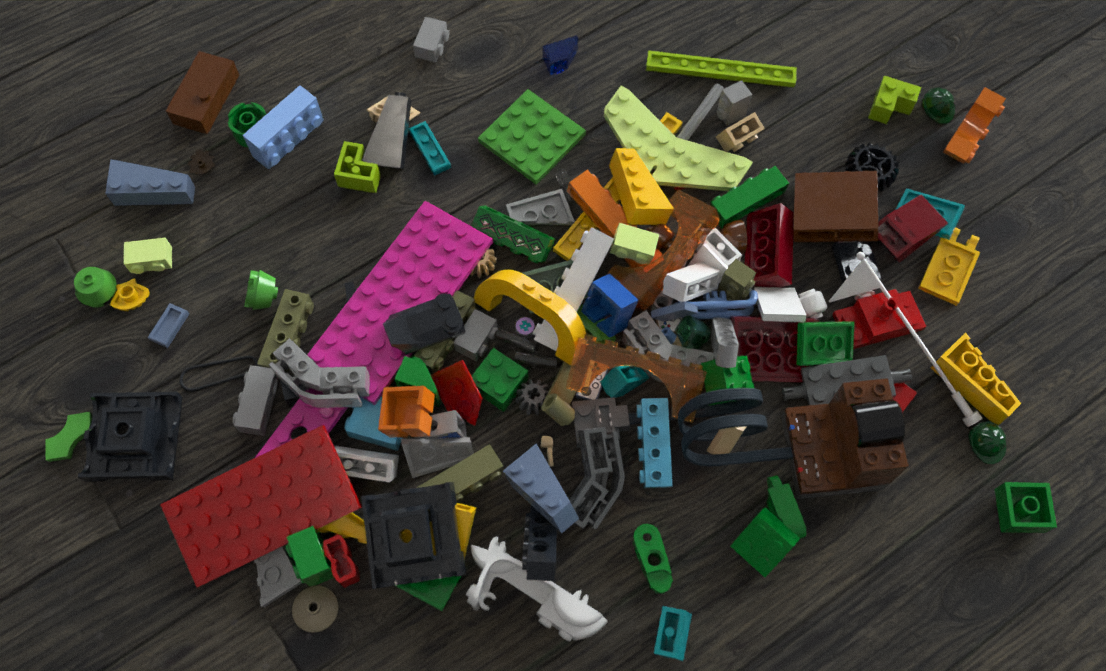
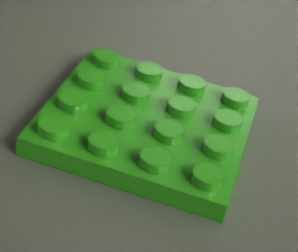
(532, 136)

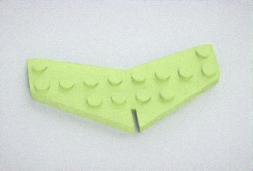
(674, 159)

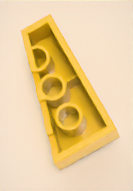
(638, 190)
(977, 381)

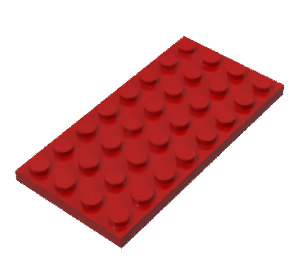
(260, 505)

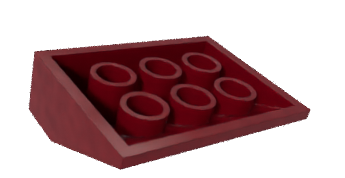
(769, 348)

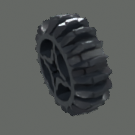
(874, 159)

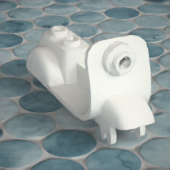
(558, 609)

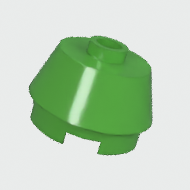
(94, 286)
(260, 290)

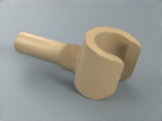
(547, 442)

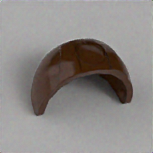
(736, 234)

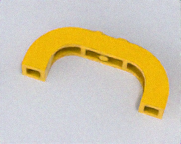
(538, 300)

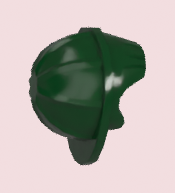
(939, 105)
(988, 442)

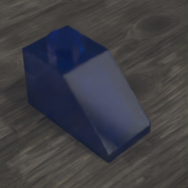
(560, 54)

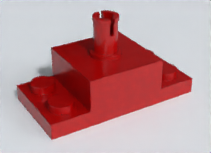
(878, 321)

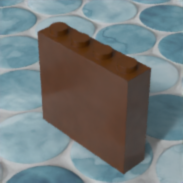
(836, 206)

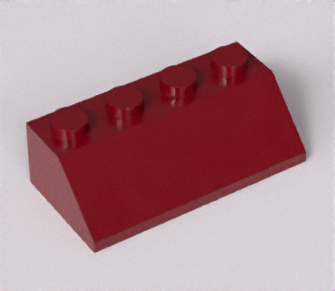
(770, 246)

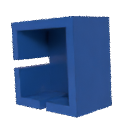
(609, 298)

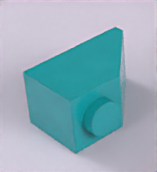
(623, 380)

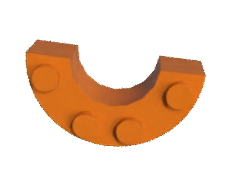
(973, 127)

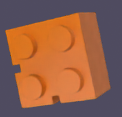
(406, 411)

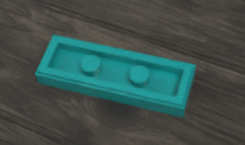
(429, 148)

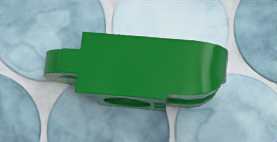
(784, 506)
(657, 576)

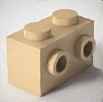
(740, 132)

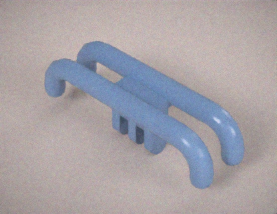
(719, 306)

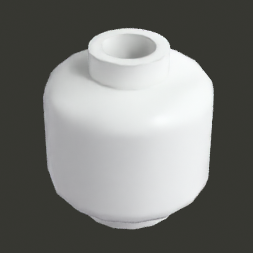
(813, 303)

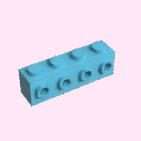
(655, 443)

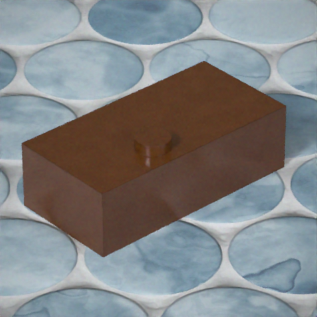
(202, 92)

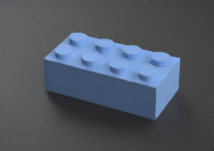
(284, 127)

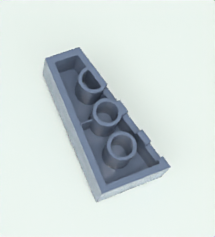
(147, 185)
(538, 485)

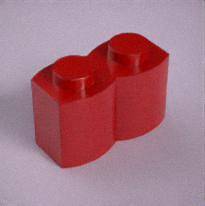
(342, 565)

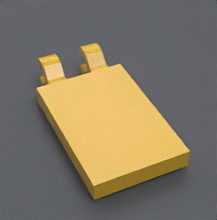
(950, 268)

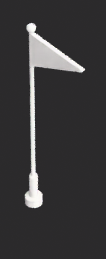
(864, 280)

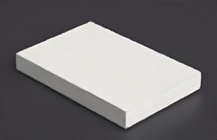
(780, 304)

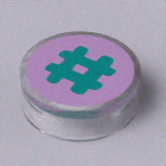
(525, 326)

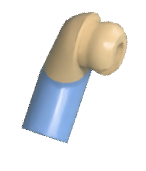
(671, 336)

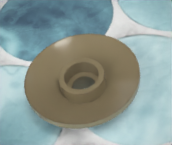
(323, 616)

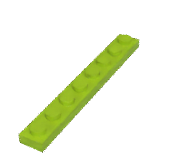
(721, 69)

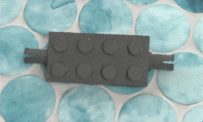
(823, 381)

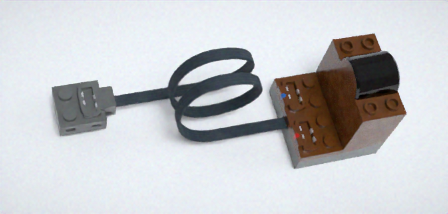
(830, 447)

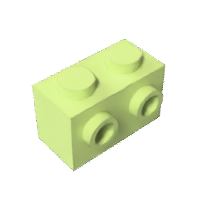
(634, 244)
(147, 255)

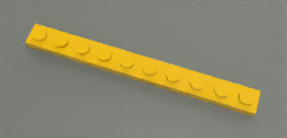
(571, 239)

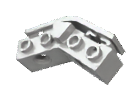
(652, 339)
(339, 384)

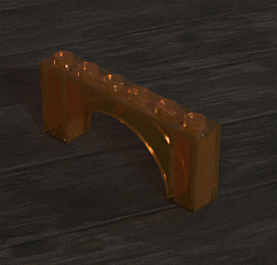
(694, 224)
(595, 357)

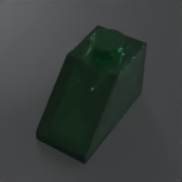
(692, 332)

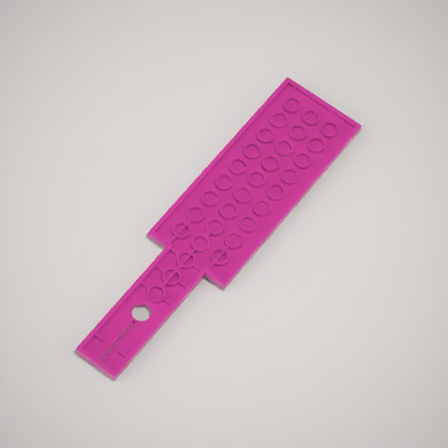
(424, 261)

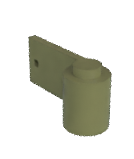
(559, 398)

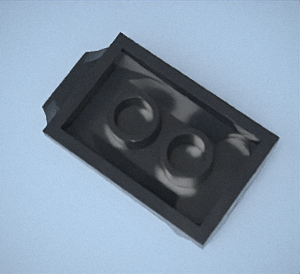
(424, 324)

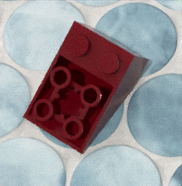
(909, 227)

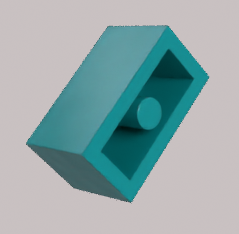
(672, 633)

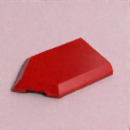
(458, 391)

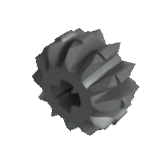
(528, 392)

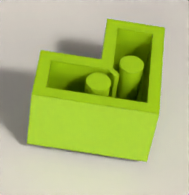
(891, 96)
(354, 173)

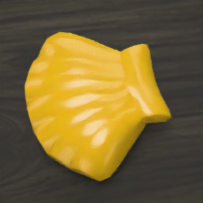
(129, 296)

